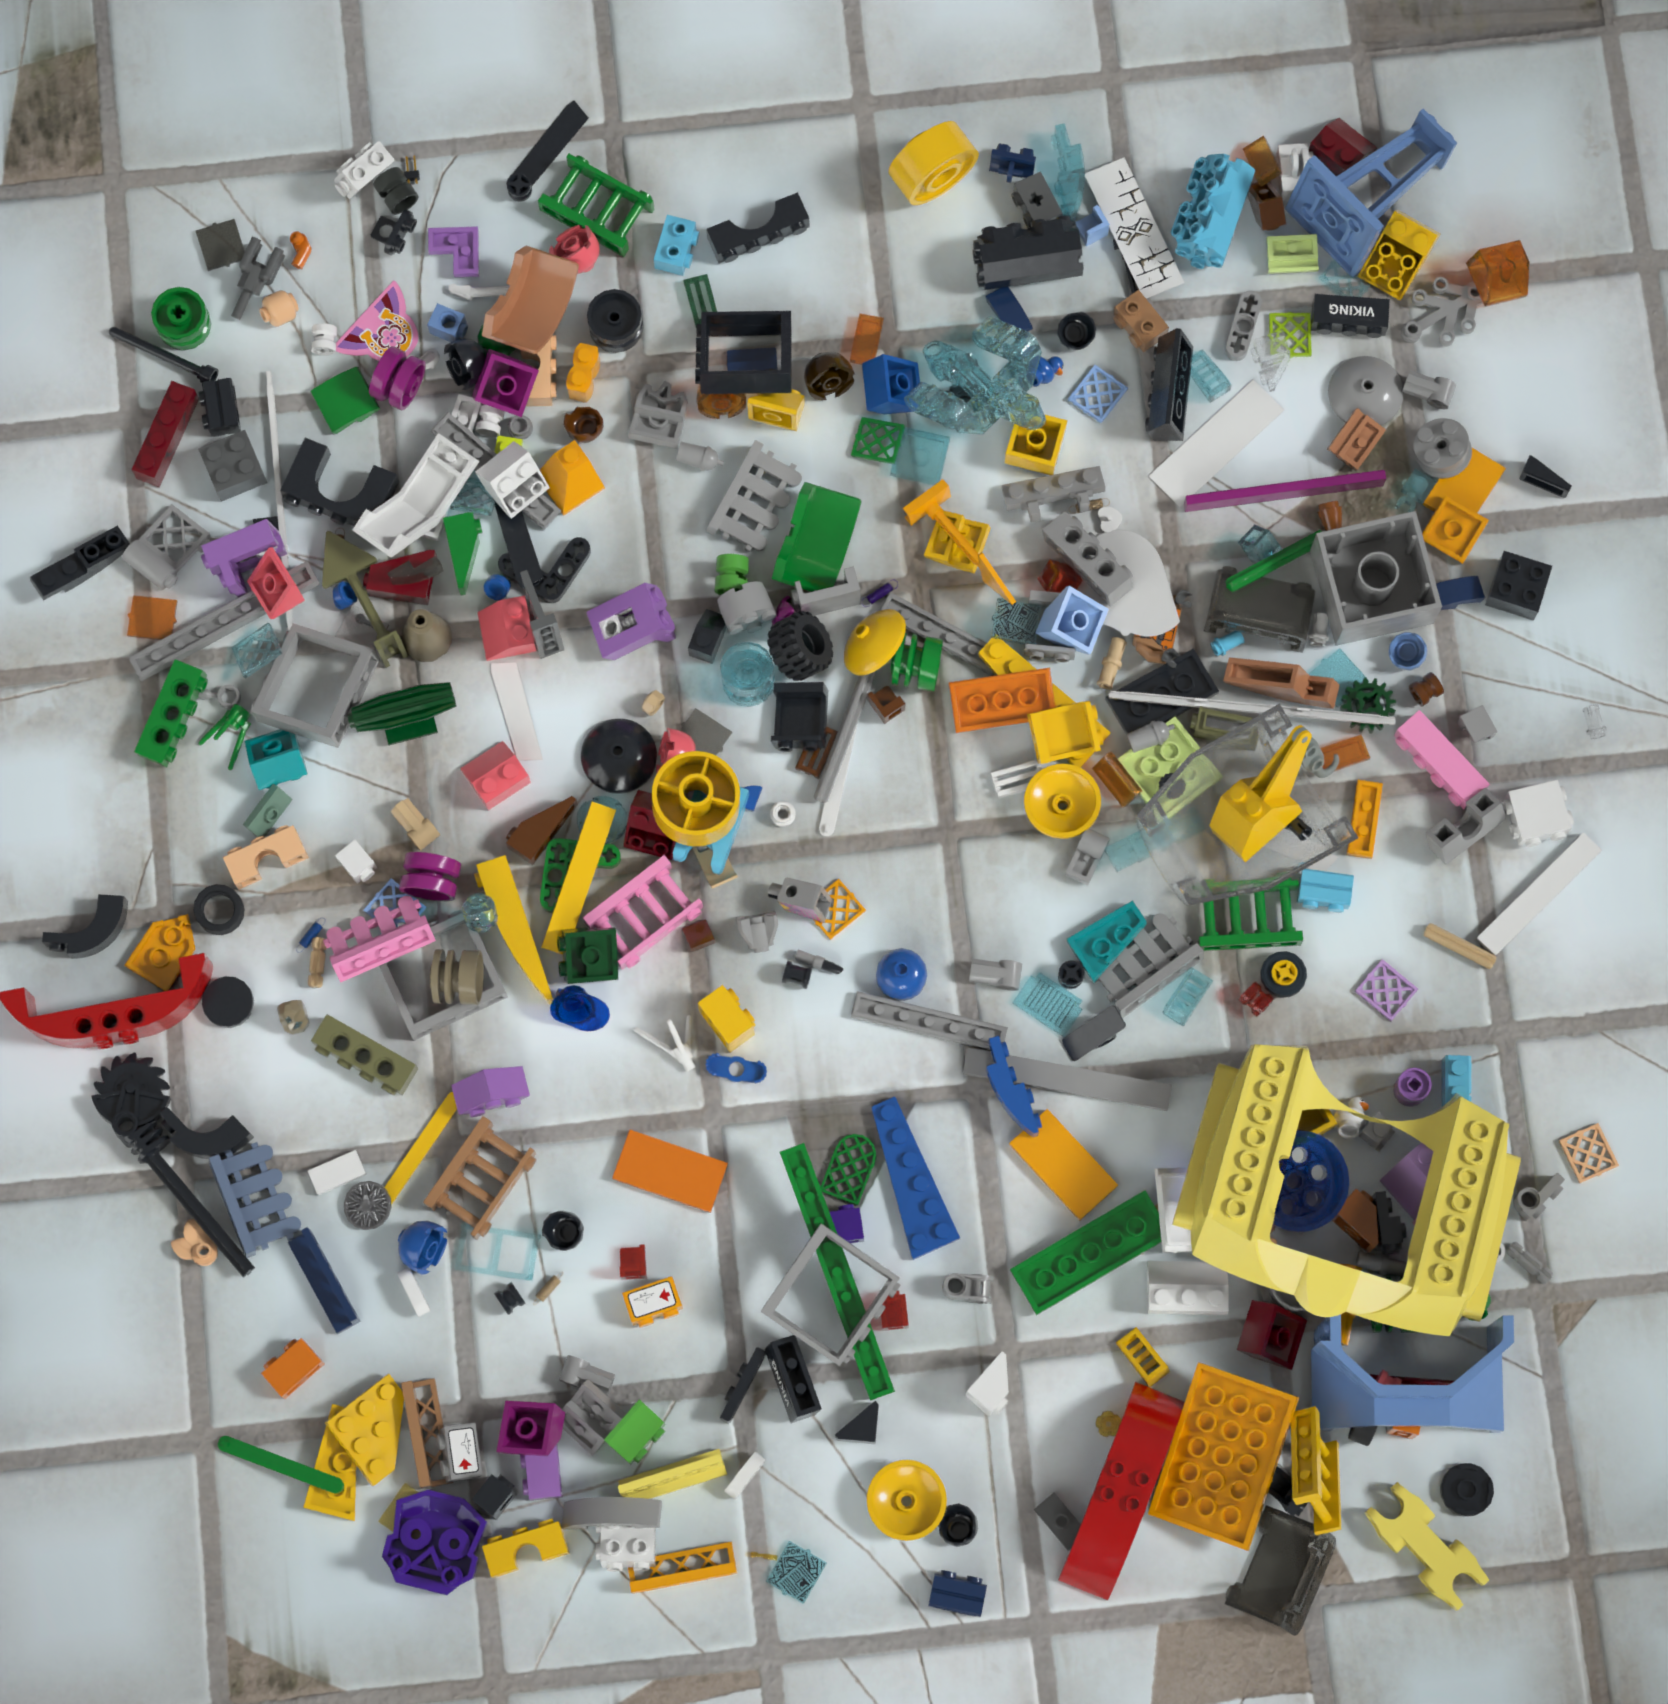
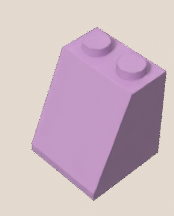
(1408, 1179)

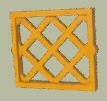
(850, 896)

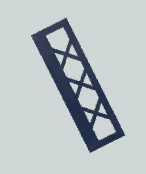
(323, 1281)

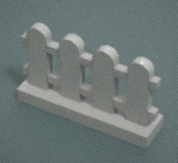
(747, 508)
(1166, 970)

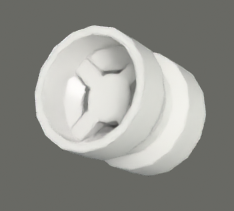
(324, 339)
(489, 421)

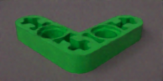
(568, 845)

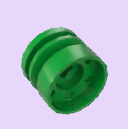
(917, 662)

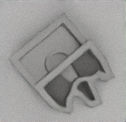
(658, 416)

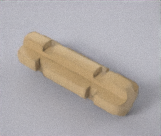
(317, 963)

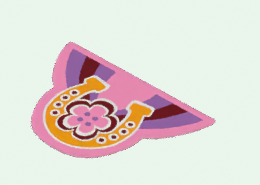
(381, 327)

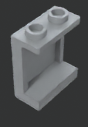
(829, 598)
(1043, 647)

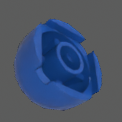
(901, 974)
(422, 1245)

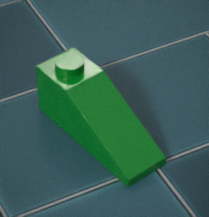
(463, 542)

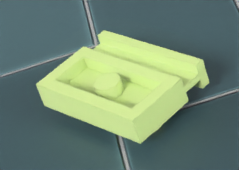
(1292, 254)

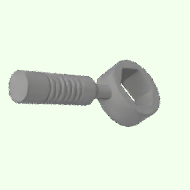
(208, 694)

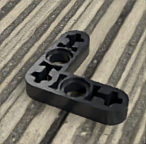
(548, 580)

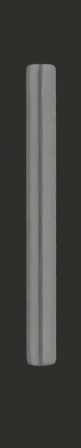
(843, 737)

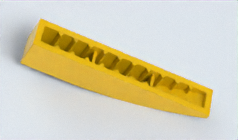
(499, 884)

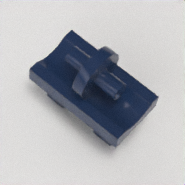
(1012, 163)

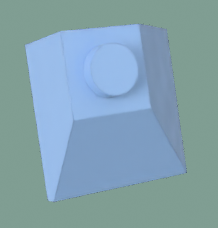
(1072, 621)

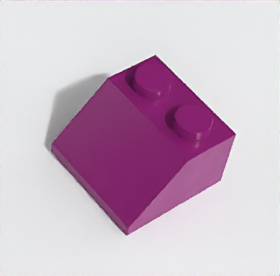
(505, 383)
(530, 1428)

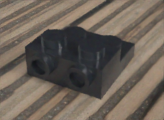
(1390, 1229)

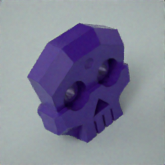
(440, 1520)

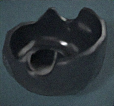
(1076, 330)
(563, 1230)
(958, 1525)

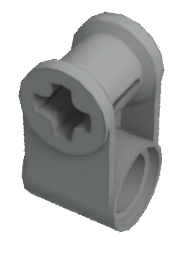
(970, 1288)

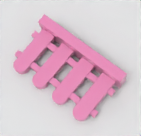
(382, 948)

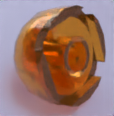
(720, 404)

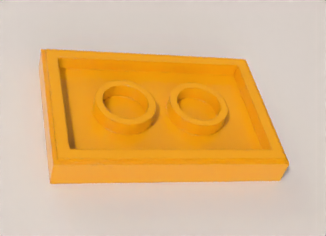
(1470, 486)

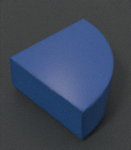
(754, 793)

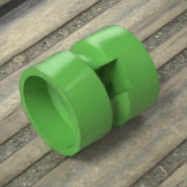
(731, 572)

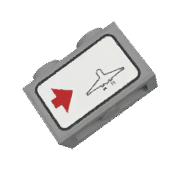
(459, 1452)

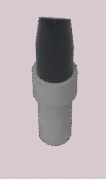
(818, 962)

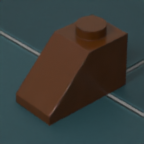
(1267, 206)

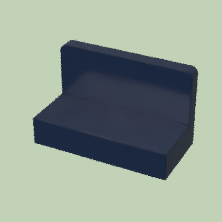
(752, 359)

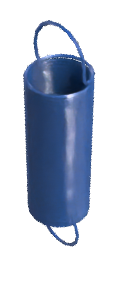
(310, 934)

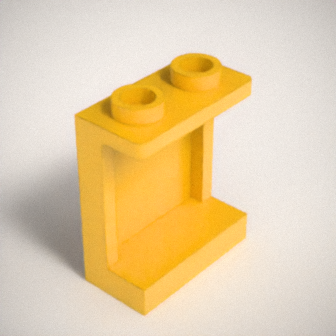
(1065, 731)

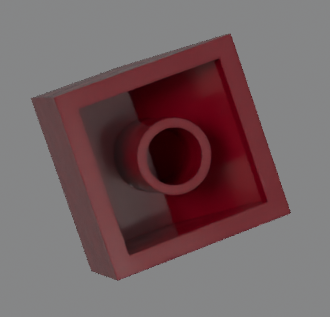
(1340, 146)
(1272, 1334)

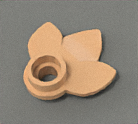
(193, 1242)

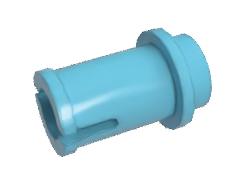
(1227, 642)

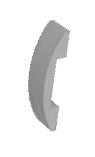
(611, 1512)

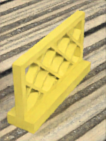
(674, 1476)

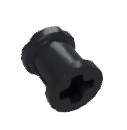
(797, 974)

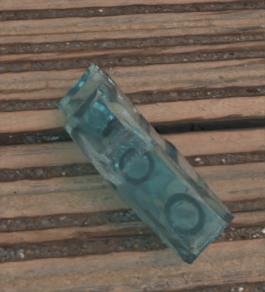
(1071, 175)

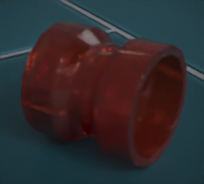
(1260, 1004)

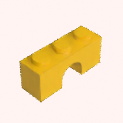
(502, 1553)

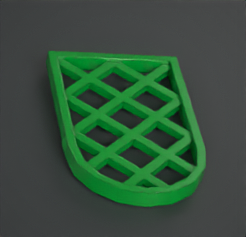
(840, 1167)

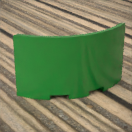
(819, 538)

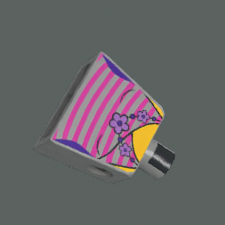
(802, 898)

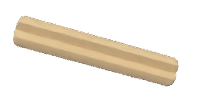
(1460, 946)

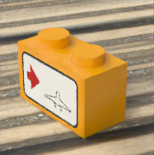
(652, 1302)

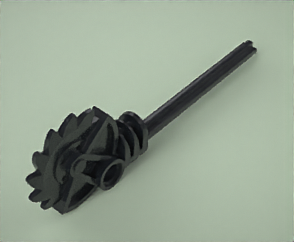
(134, 1094)

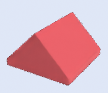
(274, 585)

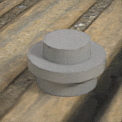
(520, 427)

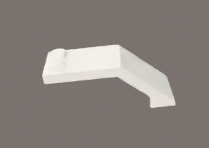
(421, 500)

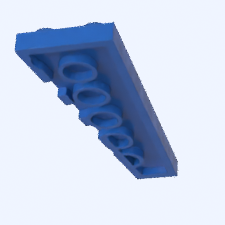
(917, 1196)

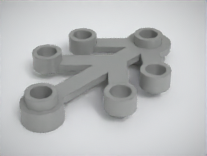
(1446, 309)

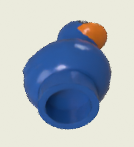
(1047, 370)

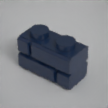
(957, 1594)

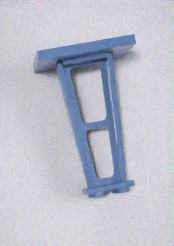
(1338, 217)

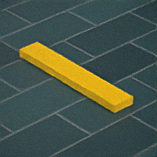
(579, 873)

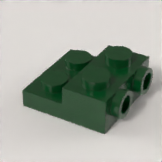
(588, 955)

